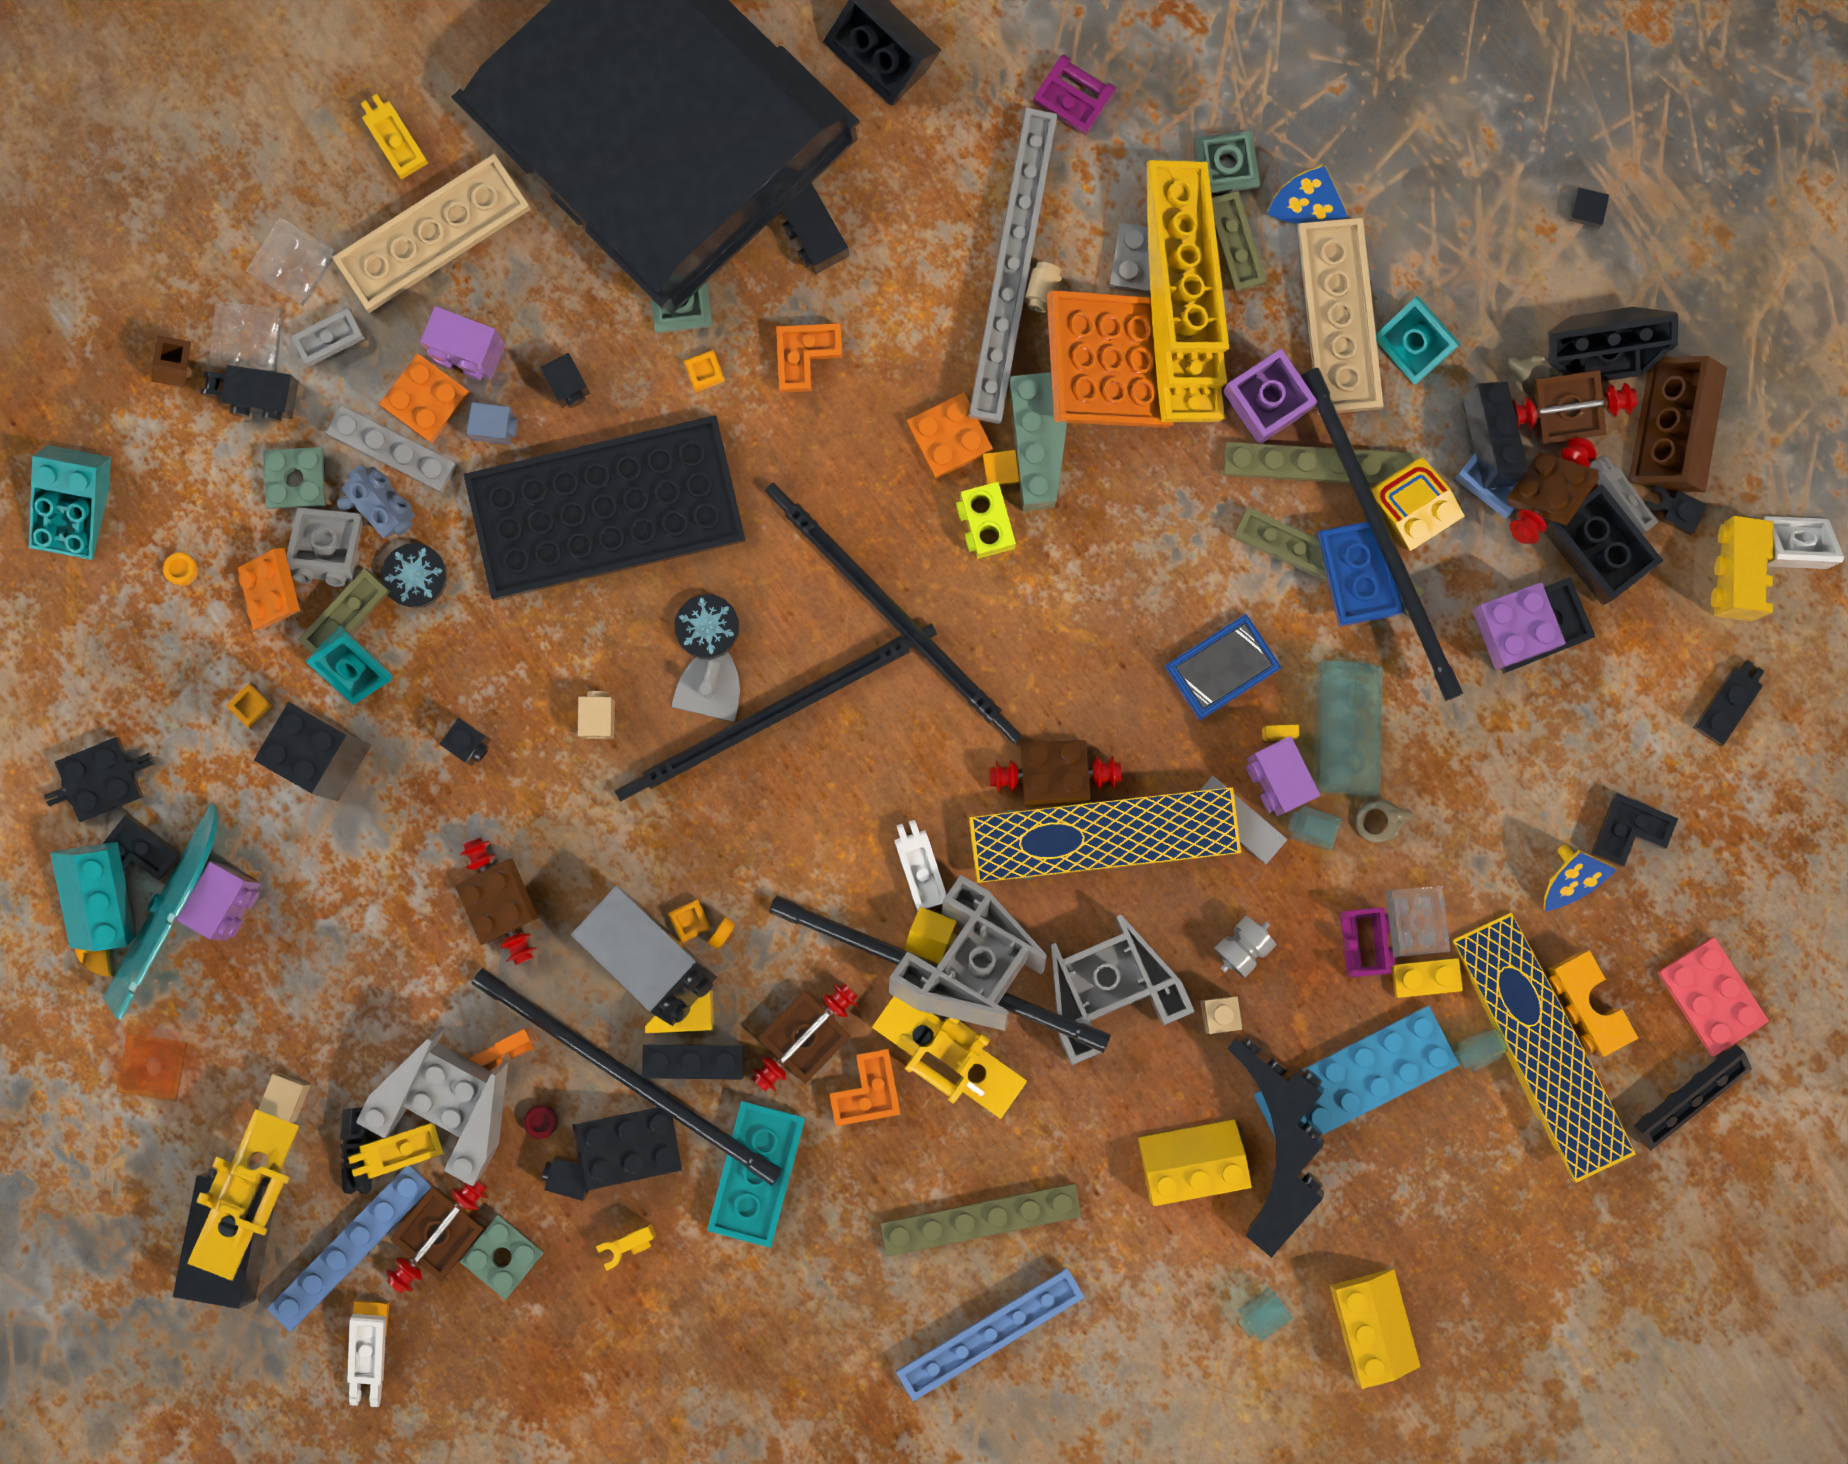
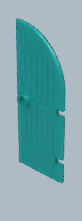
(162, 910)

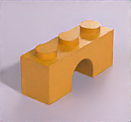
(1574, 981)

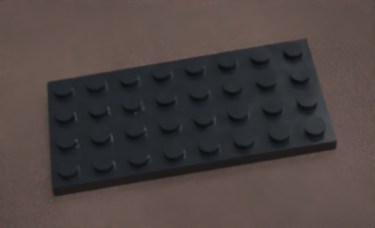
(604, 507)

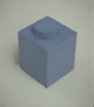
(491, 423)

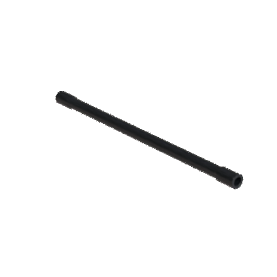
(1442, 670)
(798, 914)
(752, 1161)

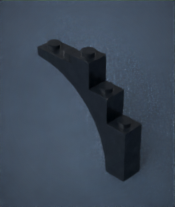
(1288, 1100)

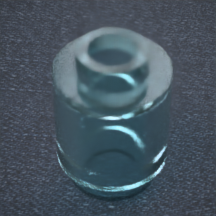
(1481, 1050)

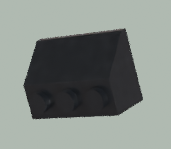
(881, 46)

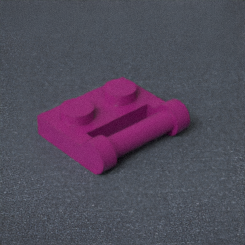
(1070, 103)

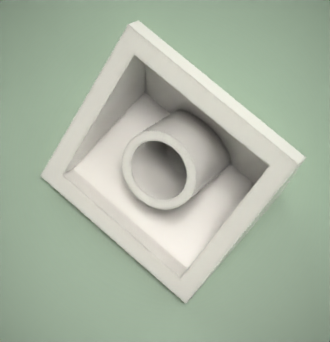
(1804, 543)

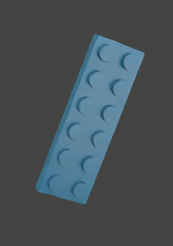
(1376, 1070)

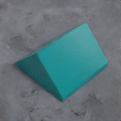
(1416, 340)
(349, 666)

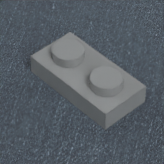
(327, 337)

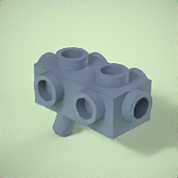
(377, 501)

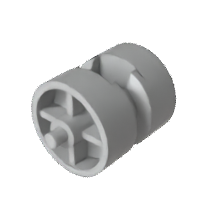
(1243, 949)

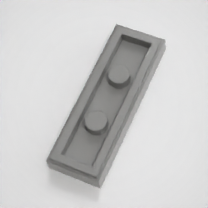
(1253, 830)

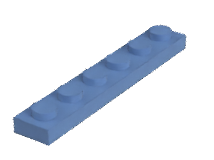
(350, 1247)
(990, 1334)

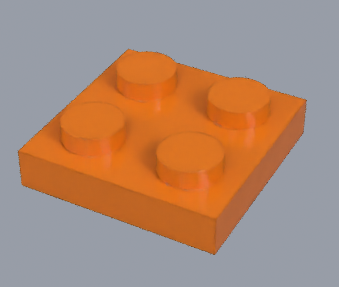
(424, 398)
(948, 436)
(268, 589)

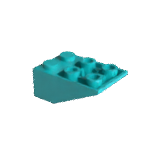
(67, 500)

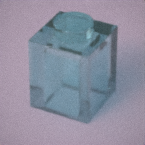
(1314, 828)
(1263, 1315)

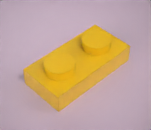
(1427, 978)

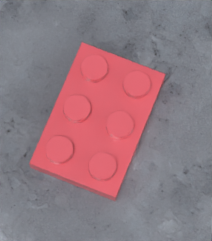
(1712, 996)

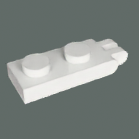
(920, 867)

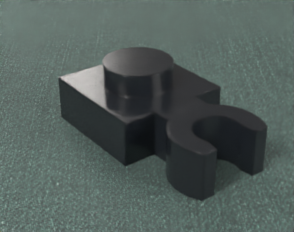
(1680, 510)

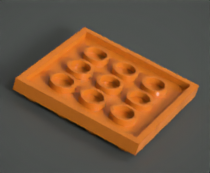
(1103, 359)

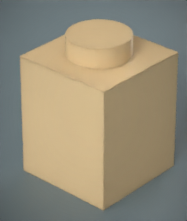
(596, 716)
(1221, 1015)
(284, 1097)

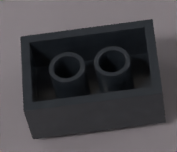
(1604, 546)

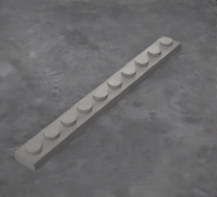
(1012, 266)

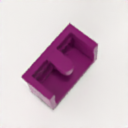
(1351, 946)

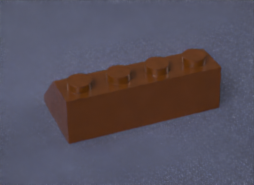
(1678, 423)

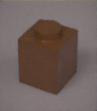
(170, 361)

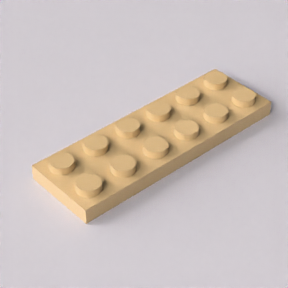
(431, 233)
(1341, 312)

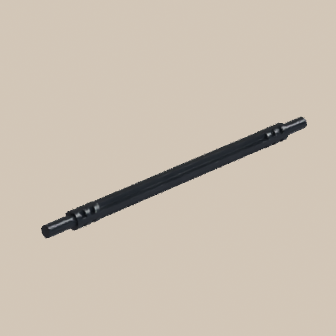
(893, 613)
(771, 714)

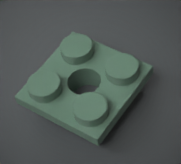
(1238, 145)
(691, 316)
(278, 467)
(482, 1263)

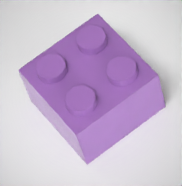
(462, 344)
(1270, 396)
(1518, 626)
(1282, 777)
(219, 902)

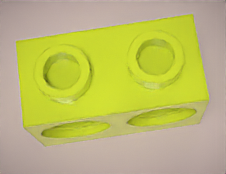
(994, 519)

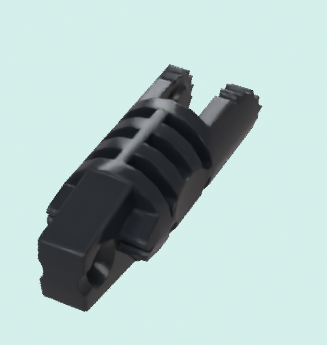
(353, 1136)

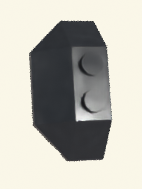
(1613, 341)

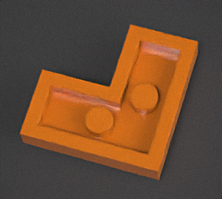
(798, 346)
(514, 1045)
(875, 1098)

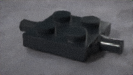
(99, 779)

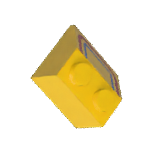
(1416, 504)

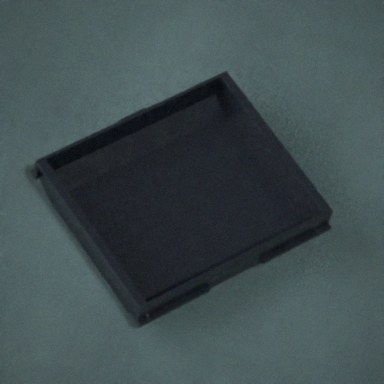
(659, 129)

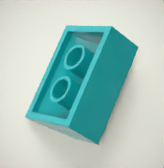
(94, 897)

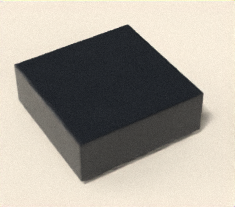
(1589, 207)

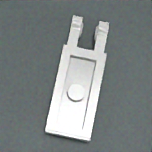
(366, 1356)

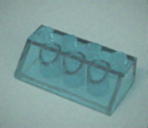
(1348, 728)

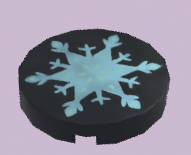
(414, 575)
(707, 626)

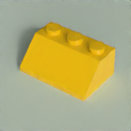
(1194, 1162)
(1375, 1328)

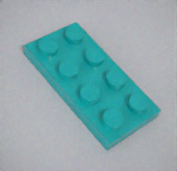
(744, 1203)

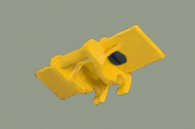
(955, 1046)
(233, 1191)

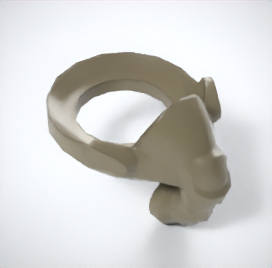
(1523, 368)
(1396, 819)

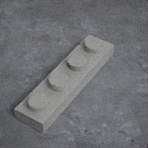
(391, 449)

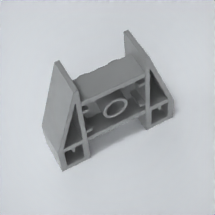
(977, 964)
(1112, 978)
(449, 1094)

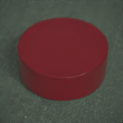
(540, 1122)

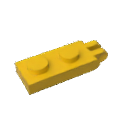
(393, 137)
(397, 1151)

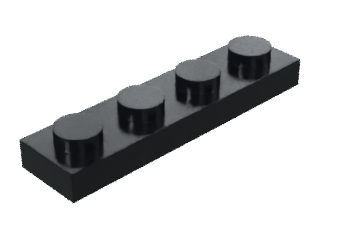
(1693, 1097)

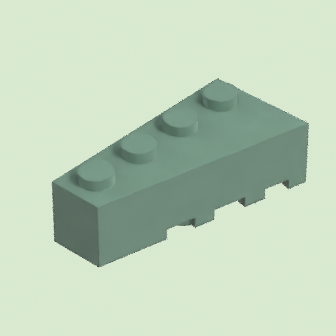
(1037, 440)

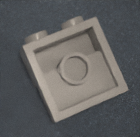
(324, 546)

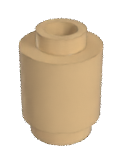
(1041, 281)

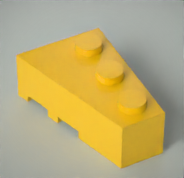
(1743, 569)

